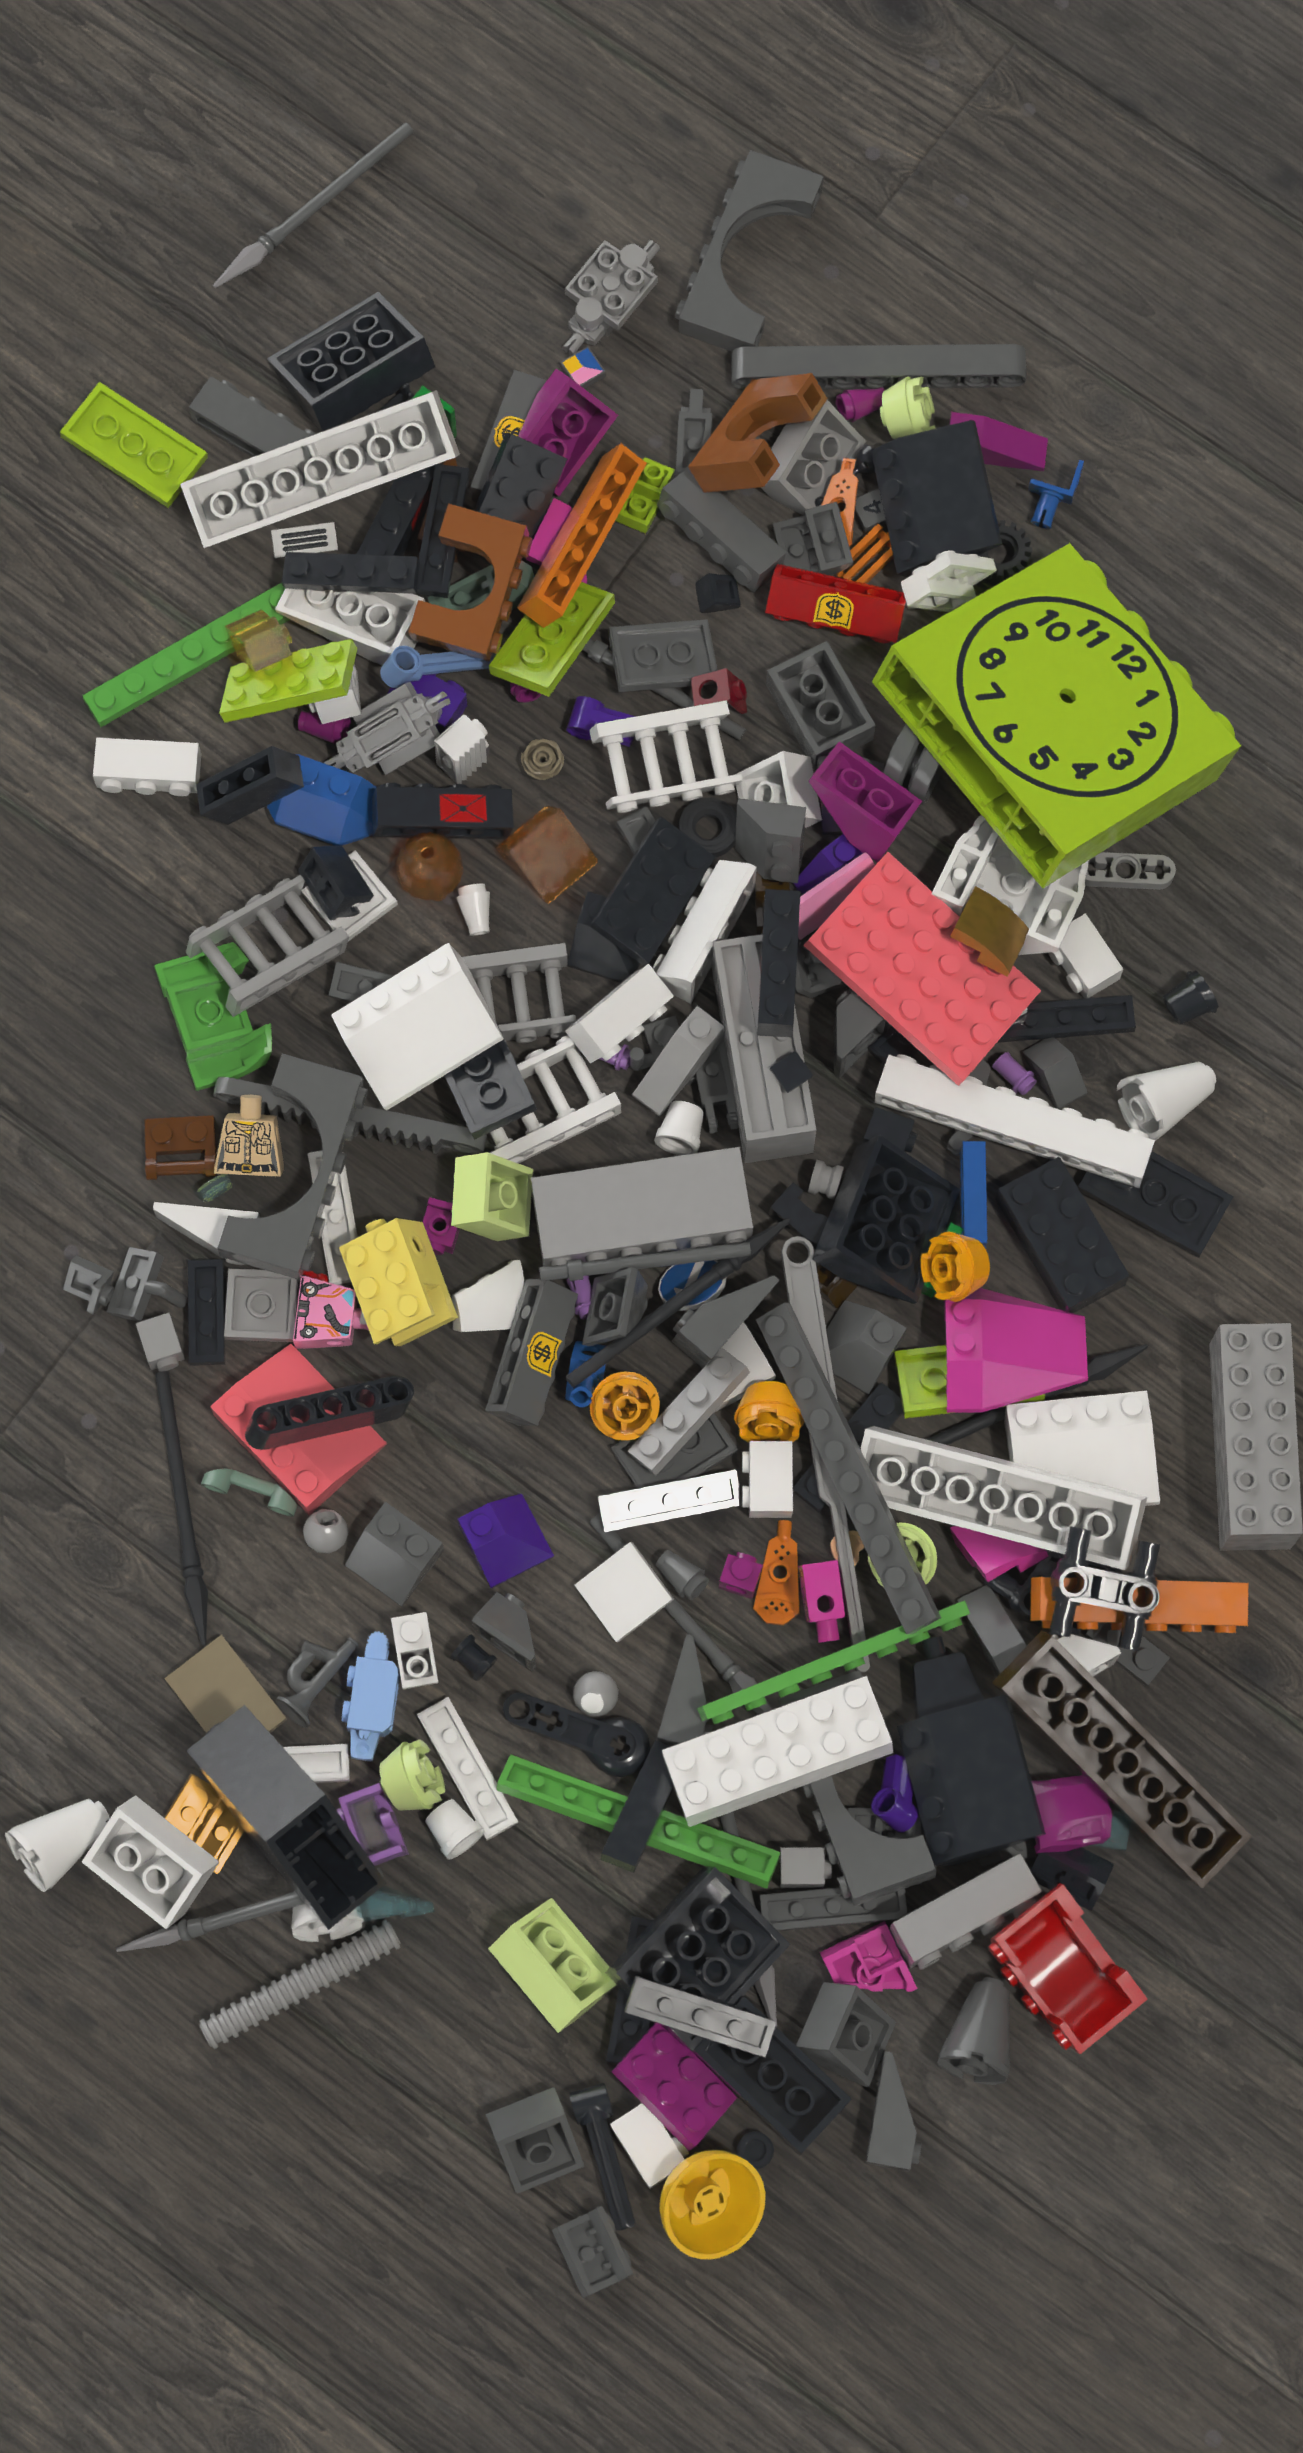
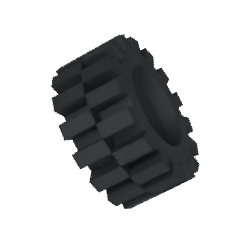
(1020, 548)

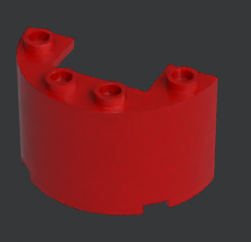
(1065, 1971)

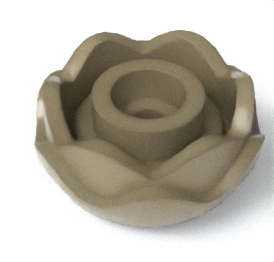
(542, 749)

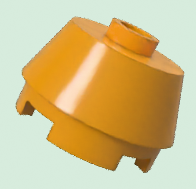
(955, 1266)
(624, 1405)
(768, 1413)

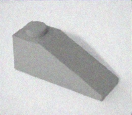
(679, 1060)

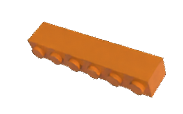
(582, 535)
(1179, 1603)

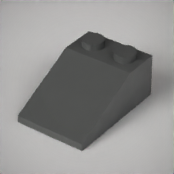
(709, 1328)

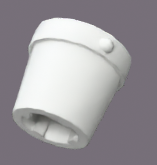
(680, 1129)
(453, 1829)

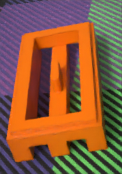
(876, 532)

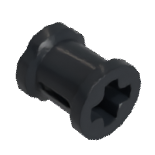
(473, 1657)

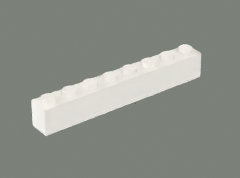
(1015, 1120)

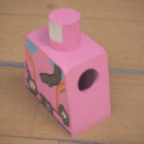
(326, 1315)

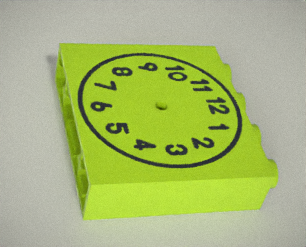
(1056, 713)

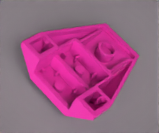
(1009, 1351)

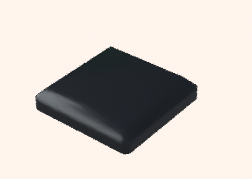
(791, 1072)

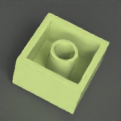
(492, 1196)

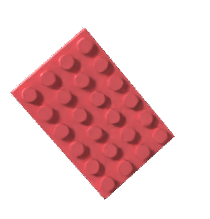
(899, 957)

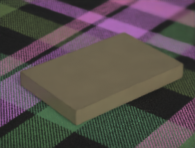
(218, 1684)

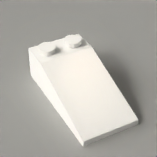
(371, 619)

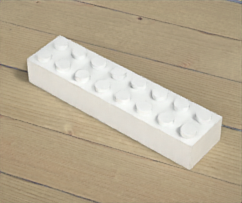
(320, 469)
(1002, 1496)

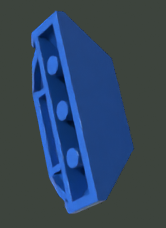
(330, 805)

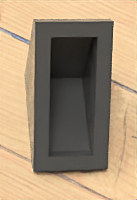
(1056, 1071)

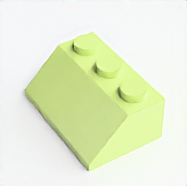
(553, 1964)

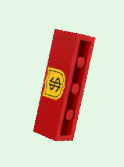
(836, 603)

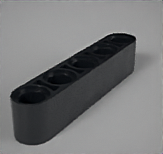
(318, 1423)

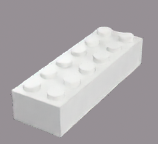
(777, 1751)

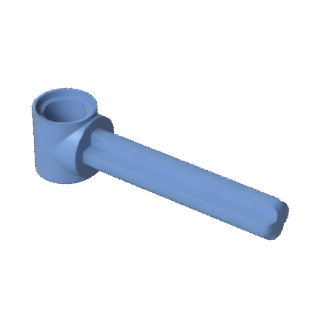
(416, 665)

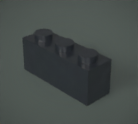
(250, 785)

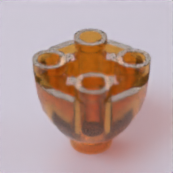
(433, 876)

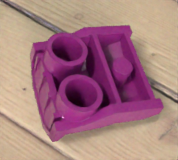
(1071, 1813)

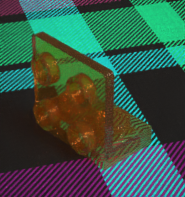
(549, 852)

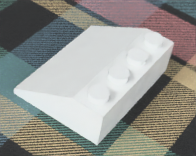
(417, 1026)
(1088, 1439)

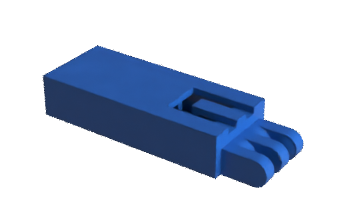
(973, 1190)

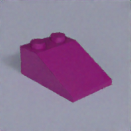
(567, 423)
(863, 801)

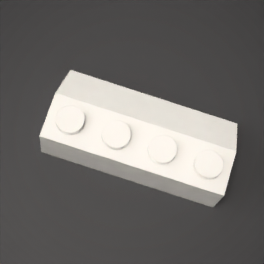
(708, 920)

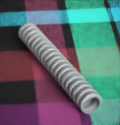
(299, 1984)

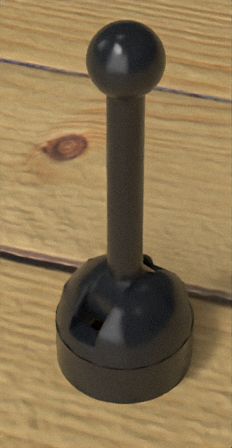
(863, 464)

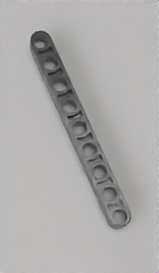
(885, 365)

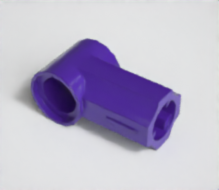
(589, 712)
(894, 1800)

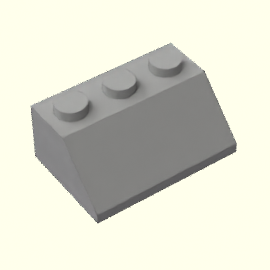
(810, 457)

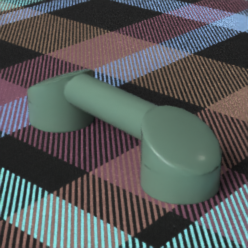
(221, 1479)

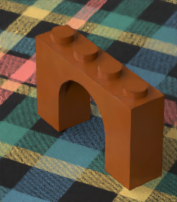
(731, 454)
(476, 629)

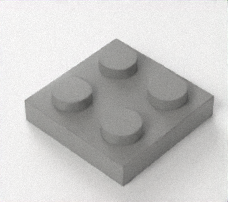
(260, 1306)

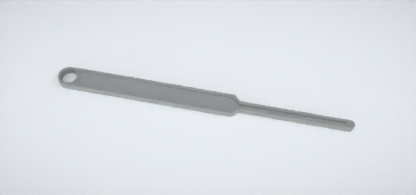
(806, 1301)

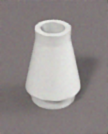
(474, 905)

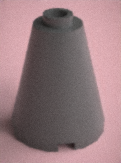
(980, 2035)

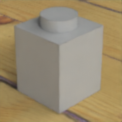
(160, 1342)
(804, 1868)

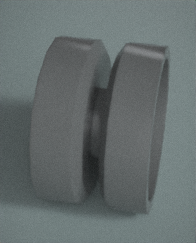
(913, 759)

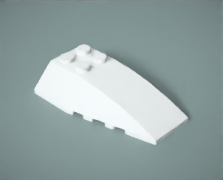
(988, 863)

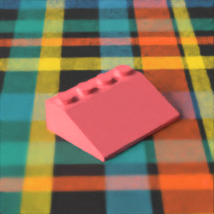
(307, 1468)

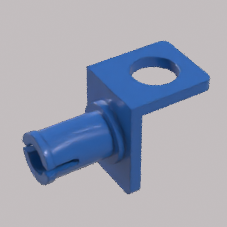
(1051, 496)
(582, 1393)

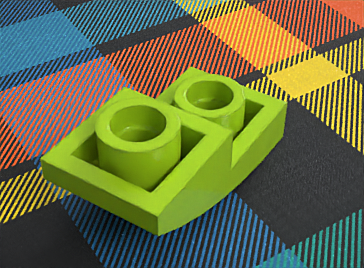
(643, 500)

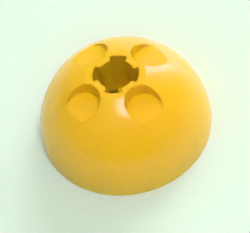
(717, 2219)

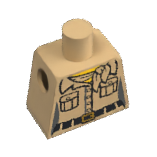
(250, 1142)

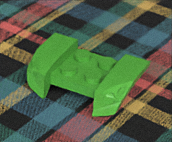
(210, 1035)

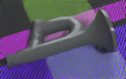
(298, 1705)

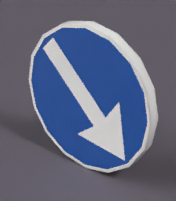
(682, 1275)

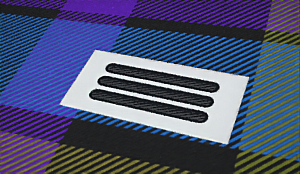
(304, 539)

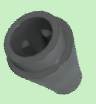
(683, 1575)

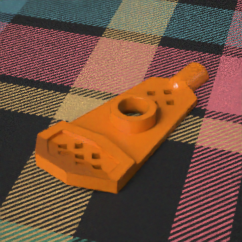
(848, 496)
(779, 1590)

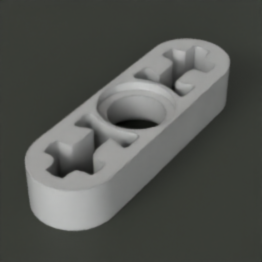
(1150, 878)

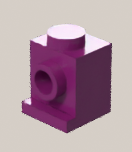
(440, 1212)
(740, 1575)

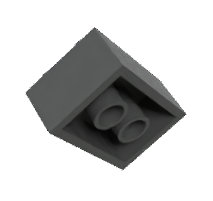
(820, 702)

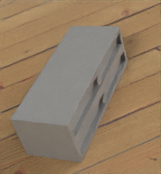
(769, 1118)
(643, 1207)
(1255, 1437)

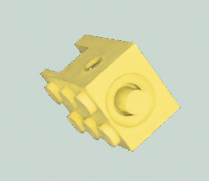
(398, 1281)

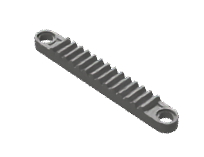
(369, 1120)

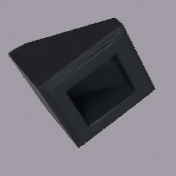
(717, 593)

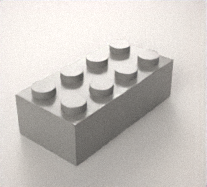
(964, 1911)

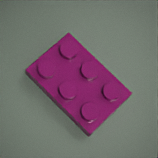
(674, 2085)

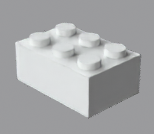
(150, 1862)

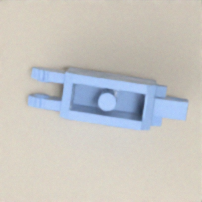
(372, 1698)

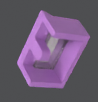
(373, 1823)

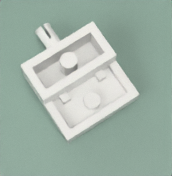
(946, 581)

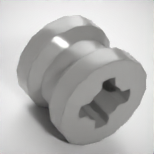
(825, 1179)

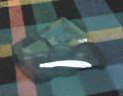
(389, 1904)

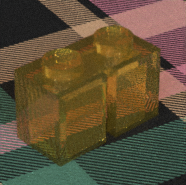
(259, 640)

